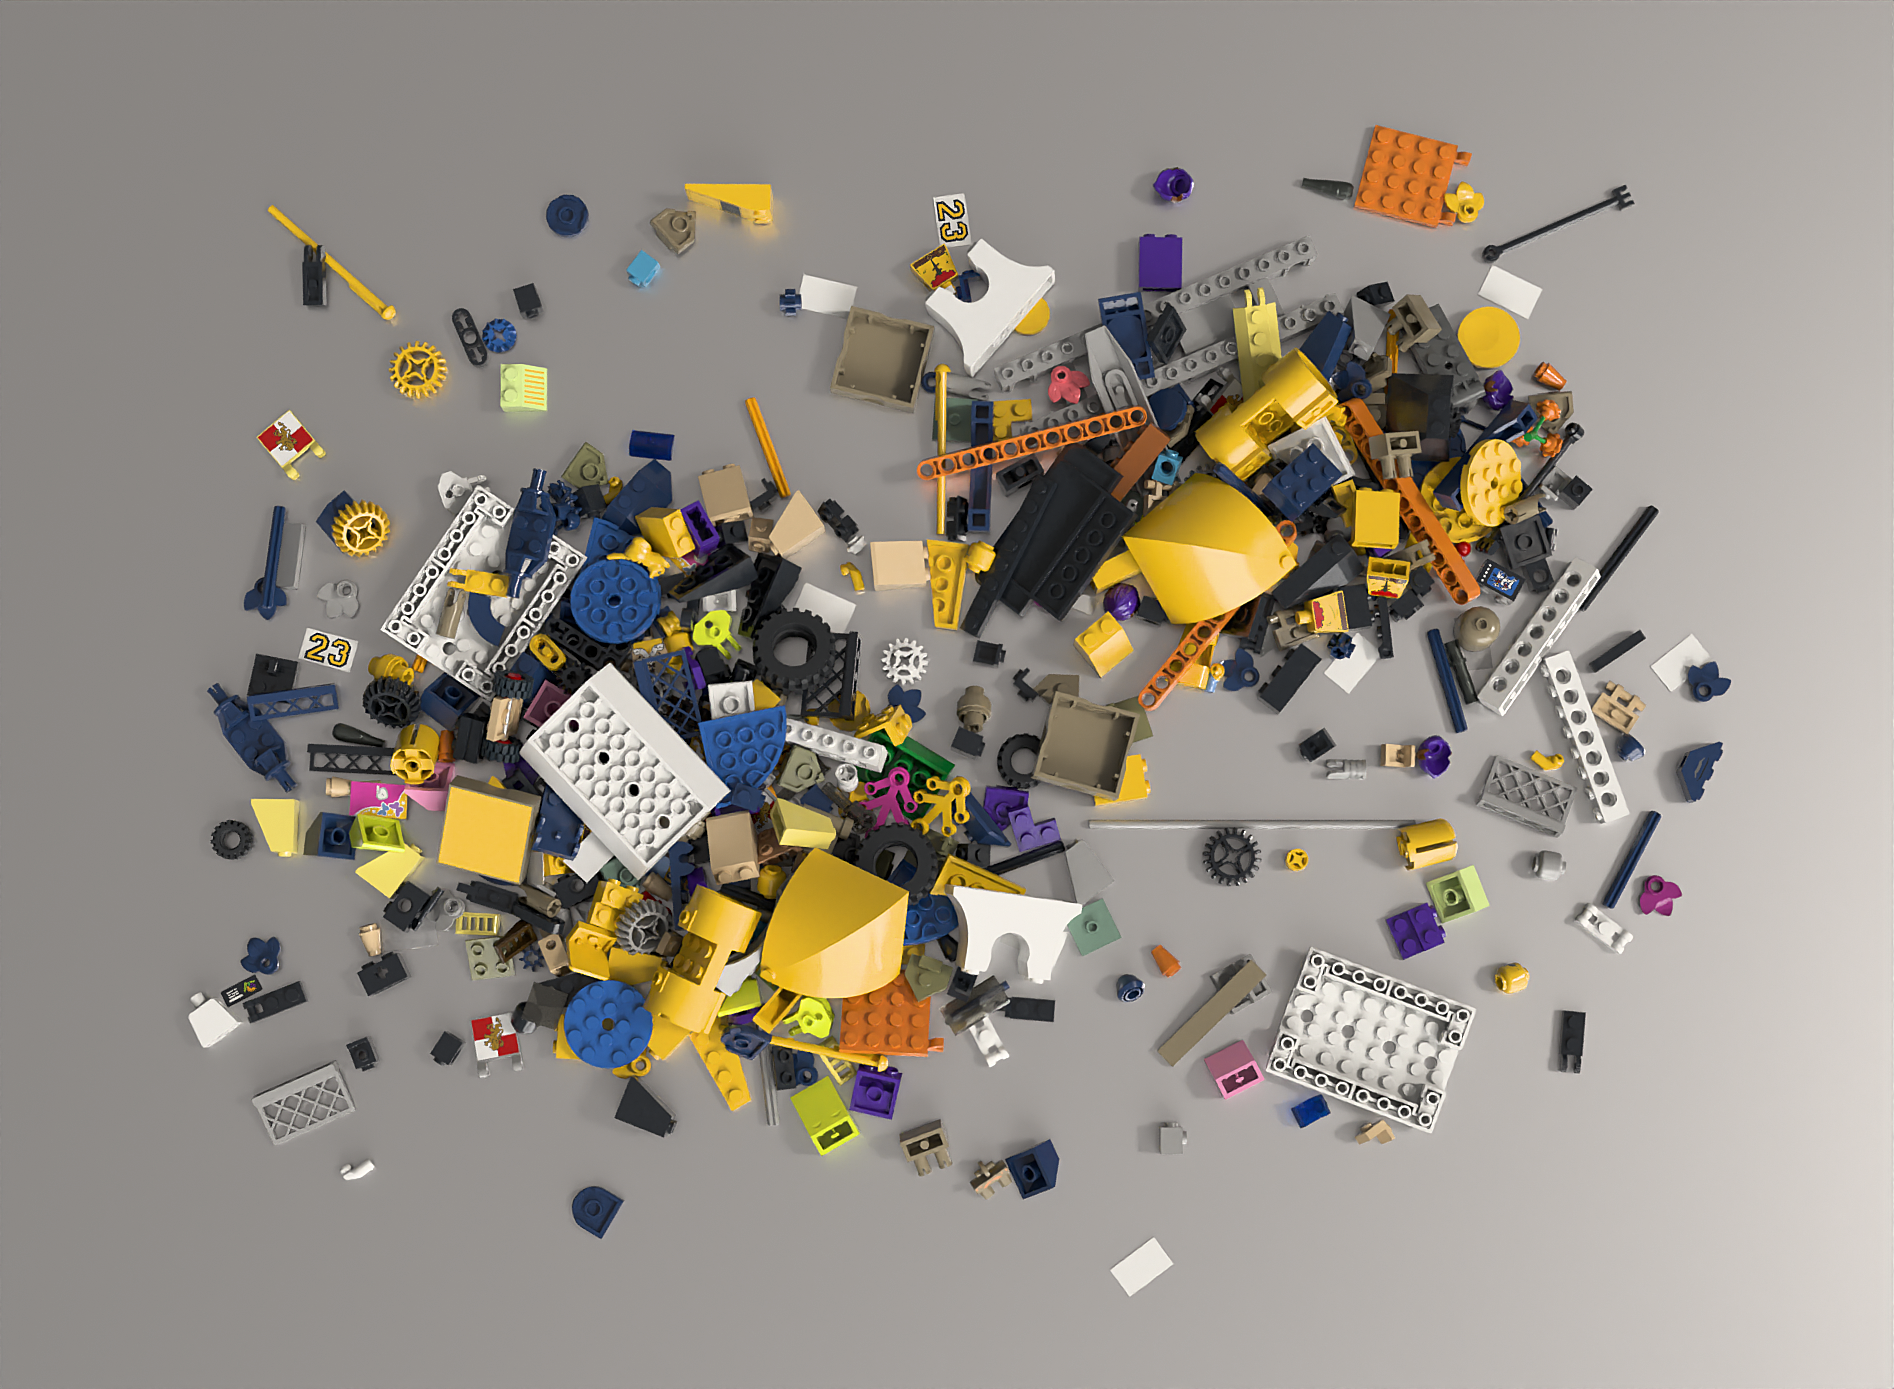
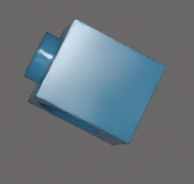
(642, 269)
(1163, 475)

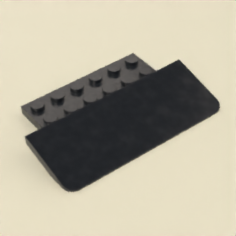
(1071, 537)

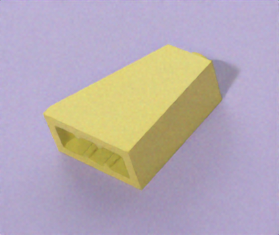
(279, 823)
(801, 826)
(391, 869)

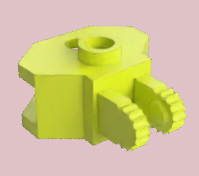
(717, 634)
(812, 1017)

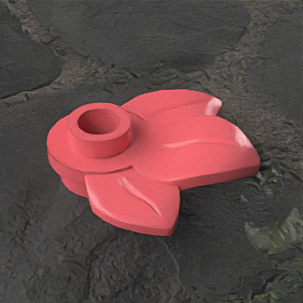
(1069, 386)

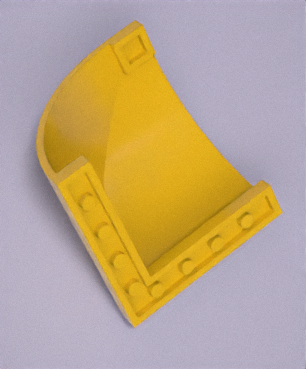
(1207, 550)
(835, 930)

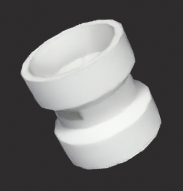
(845, 772)

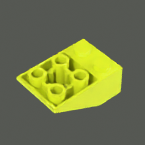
(825, 1115)

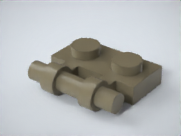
(1292, 634)

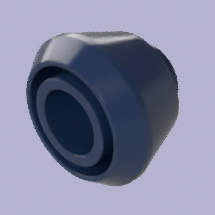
(1629, 748)
(1129, 988)

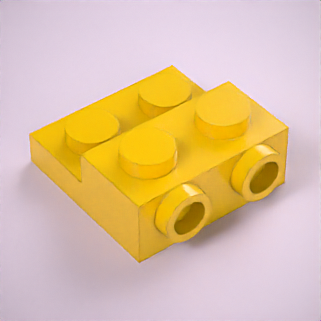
(611, 901)

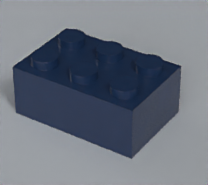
(1302, 482)

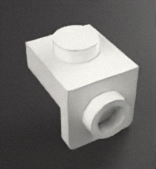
(721, 601)

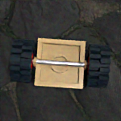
(506, 715)

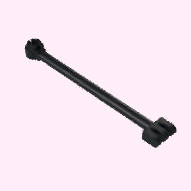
(1618, 199)
(1573, 433)

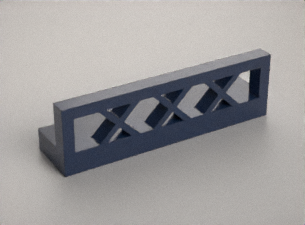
(288, 694)

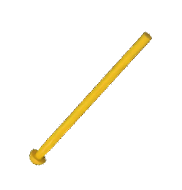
(386, 312)
(940, 416)
(869, 1059)

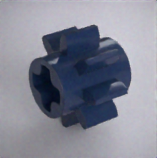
(790, 302)
(1341, 646)
(528, 954)

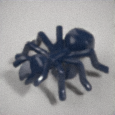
(562, 509)

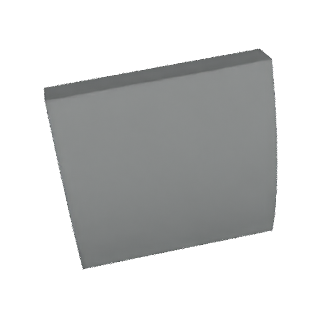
(1224, 975)

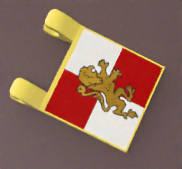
(287, 441)

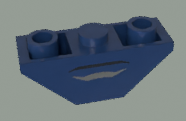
(1696, 769)

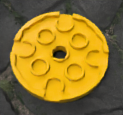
(1490, 461)
(1455, 523)

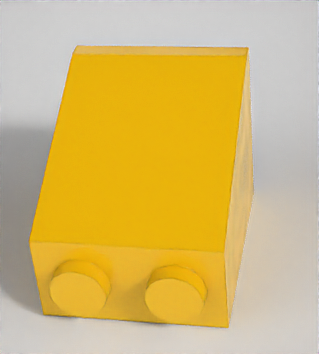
(1103, 644)

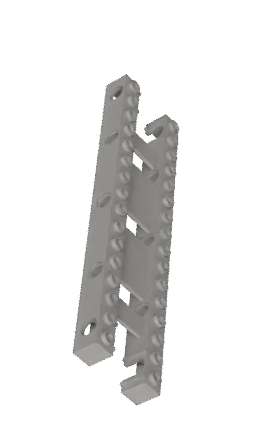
(1206, 343)

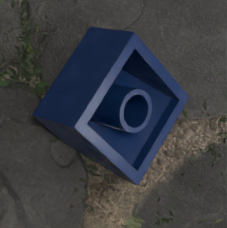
(447, 700)

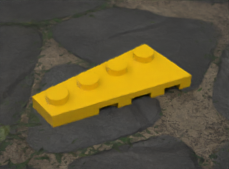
(947, 581)
(962, 873)
(722, 1065)

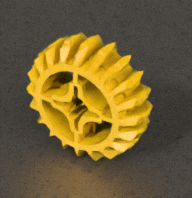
(423, 364)
(358, 520)

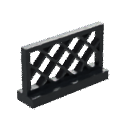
(849, 680)

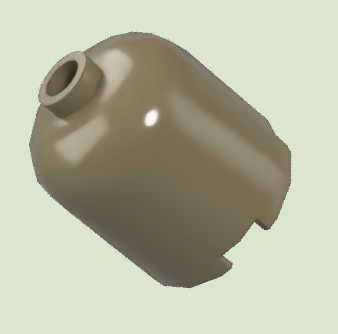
(1476, 629)

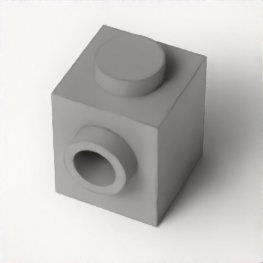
(1171, 1138)

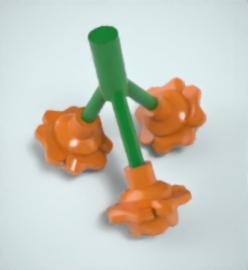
(1552, 443)

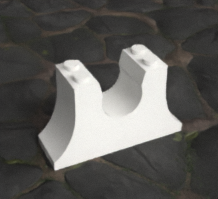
(988, 322)
(989, 914)

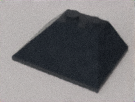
(1423, 406)

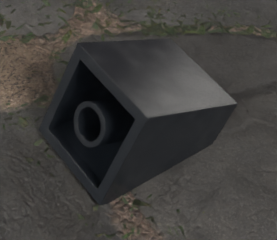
(645, 1109)

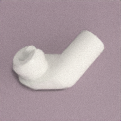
(357, 1172)

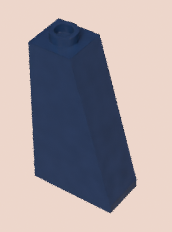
(1327, 343)

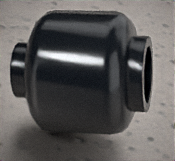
(520, 1025)

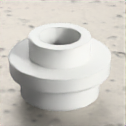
(856, 544)

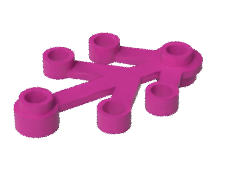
(889, 800)

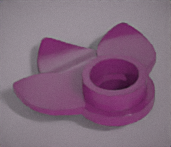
(1659, 899)

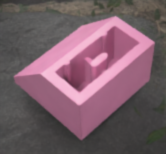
(1234, 1069)

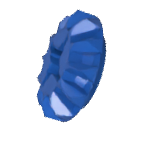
(499, 345)

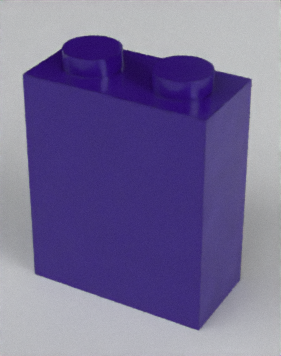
(1159, 263)
(700, 529)

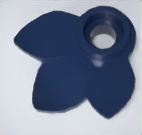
(1349, 382)
(253, 600)
(1236, 670)
(1709, 680)
(908, 700)
(258, 955)
(804, 1062)

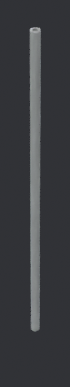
(1250, 823)

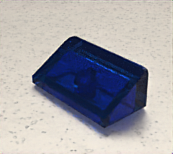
(651, 445)

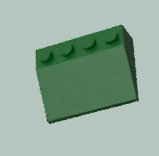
(917, 760)

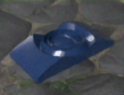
(1127, 324)

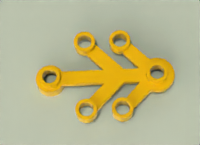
(943, 803)

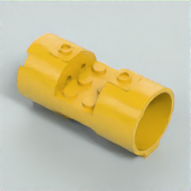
(1291, 395)
(688, 990)

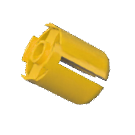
(416, 758)
(1427, 843)

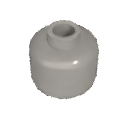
(1548, 865)

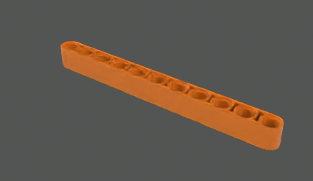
(1023, 449)
(1413, 509)
(1193, 639)

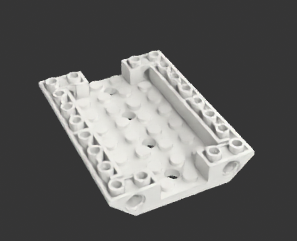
(479, 543)
(640, 752)
(1378, 1012)

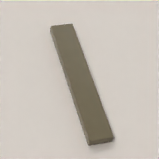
(1212, 1012)

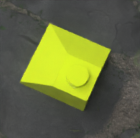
(376, 834)
(745, 998)

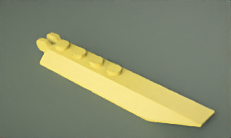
(1256, 344)

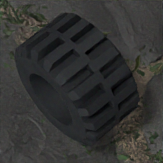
(1004, 760)

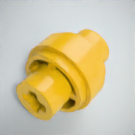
(391, 665)

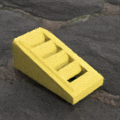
(495, 928)
(846, 1076)

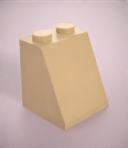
(725, 495)
(795, 528)
(899, 564)
(733, 847)

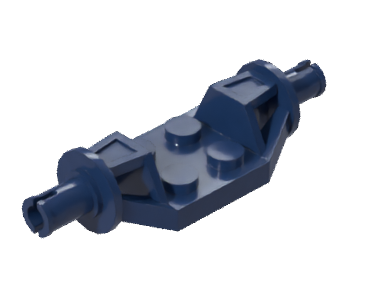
(529, 534)
(252, 740)

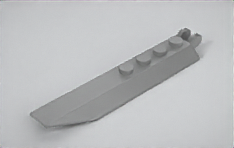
(1119, 388)

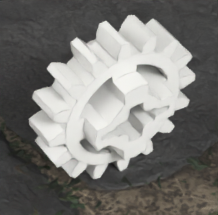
(898, 654)

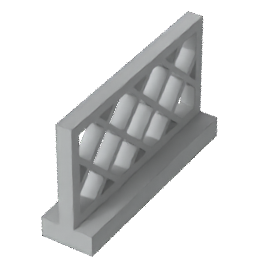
(1519, 812)
(291, 1088)

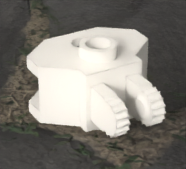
(460, 488)

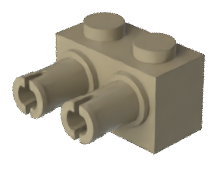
(1416, 319)
(1398, 446)
(925, 1141)

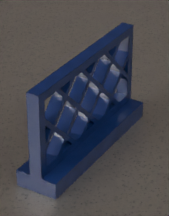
(647, 691)

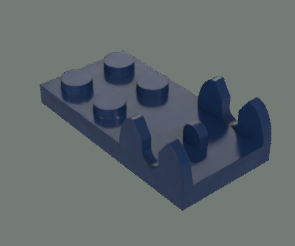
(557, 827)
(679, 870)

